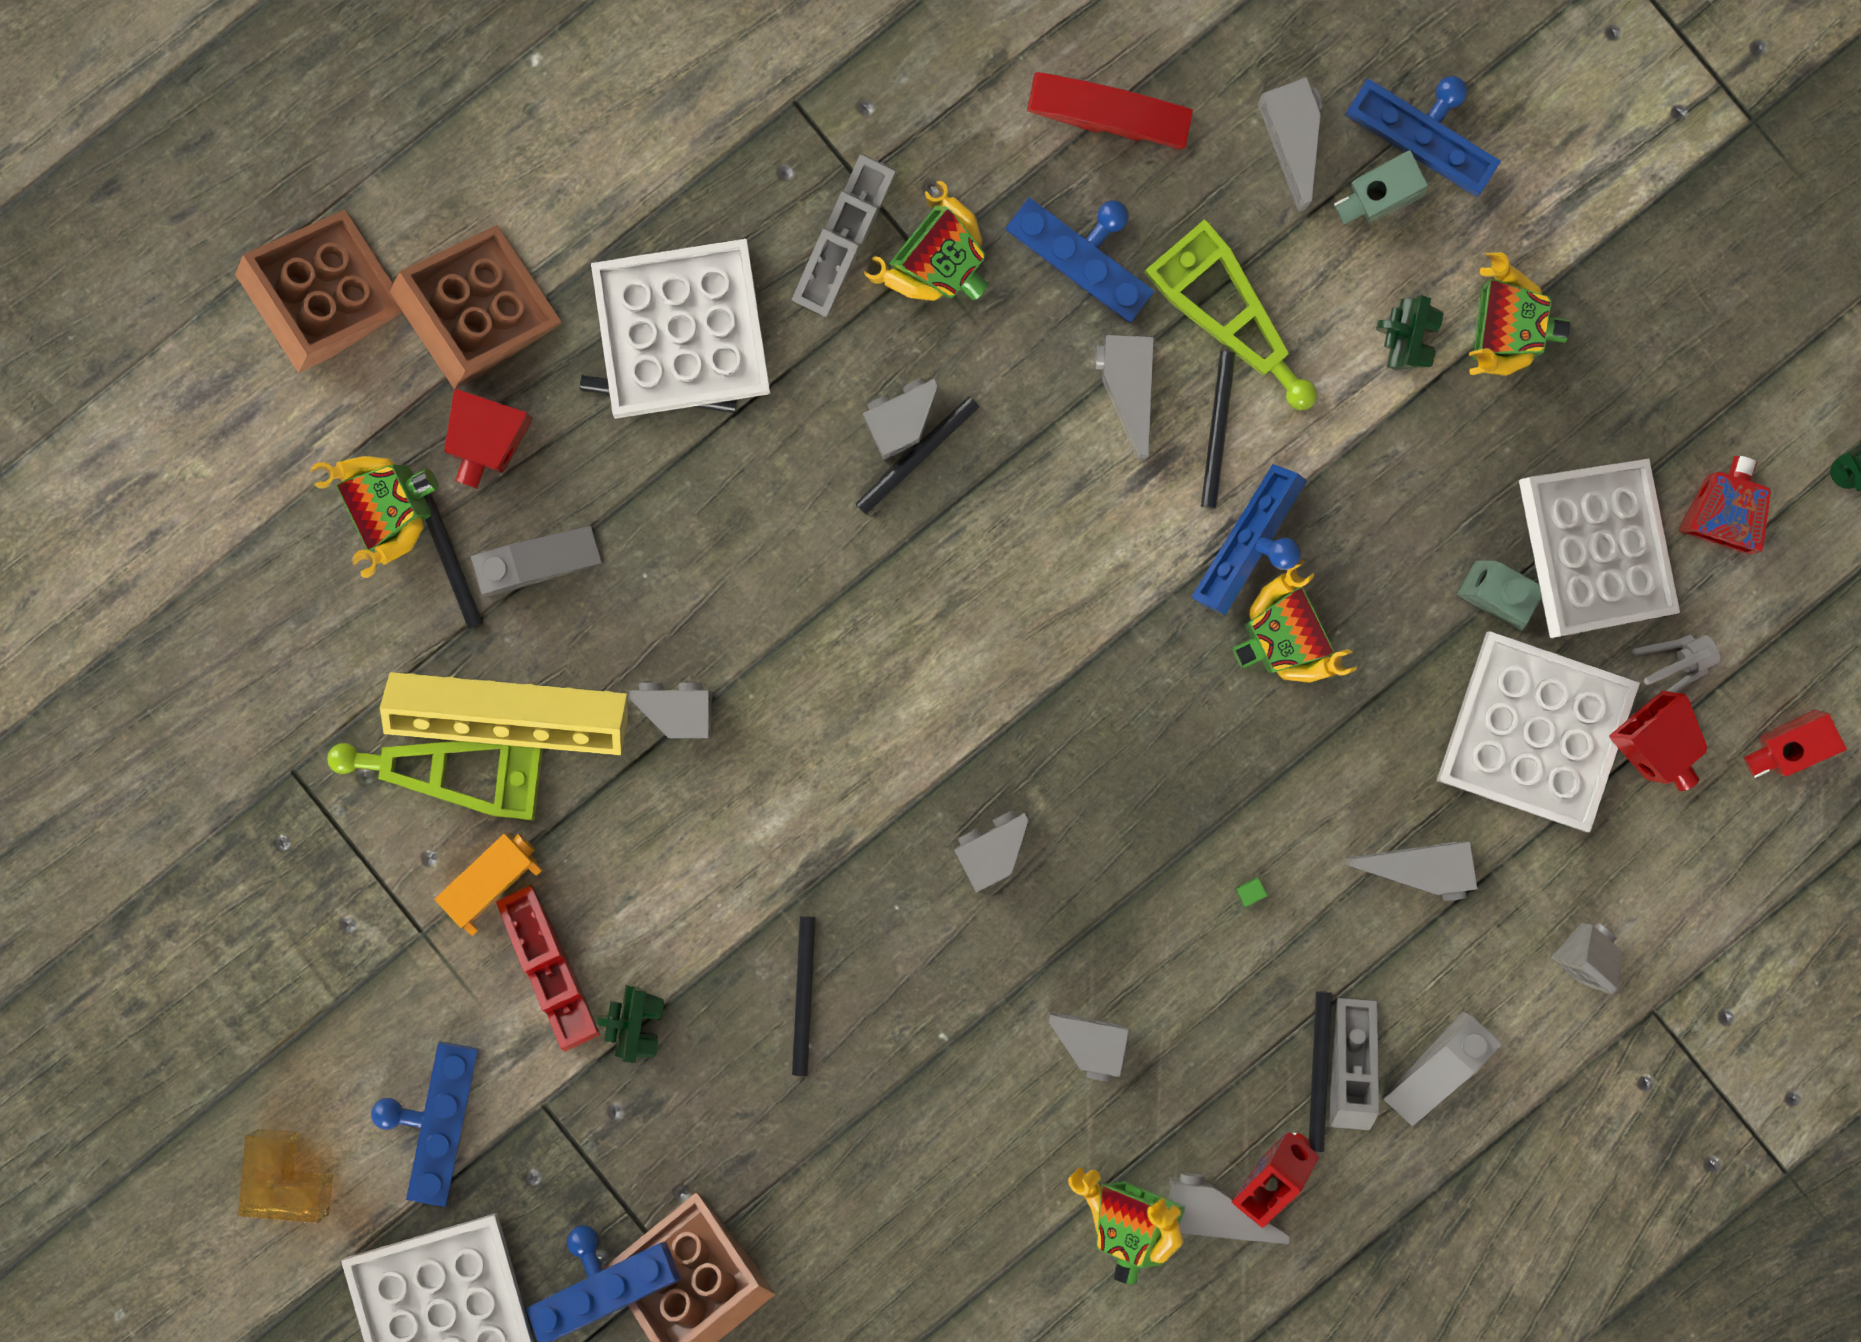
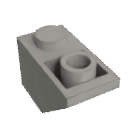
(900, 421)
(679, 712)
(994, 853)

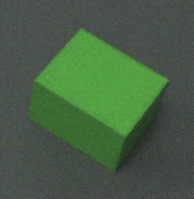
(1251, 892)

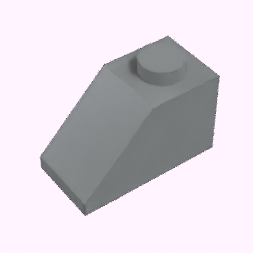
(1092, 1043)

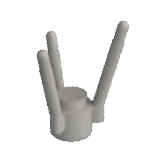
(1695, 657)

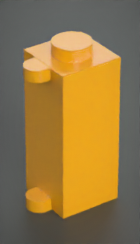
(487, 879)

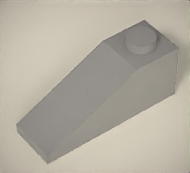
(1293, 126)
(1128, 381)
(535, 561)
(1436, 868)
(1591, 957)
(1354, 1065)
(1442, 1068)
(1212, 1213)

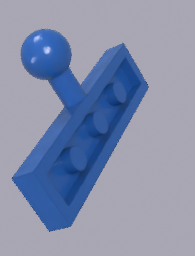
(1424, 134)
(1081, 257)
(1253, 538)
(439, 1123)
(603, 1289)

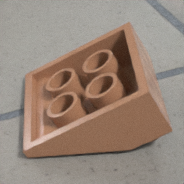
(318, 289)
(473, 305)
(716, 1284)

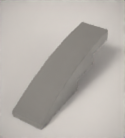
(844, 235)

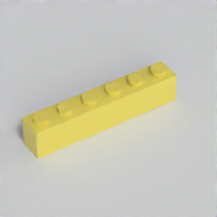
(504, 713)

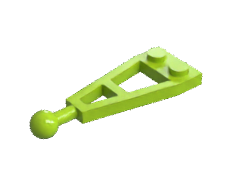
(1185, 264)
(516, 776)

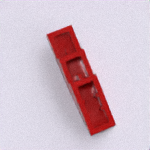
(1109, 110)
(547, 968)

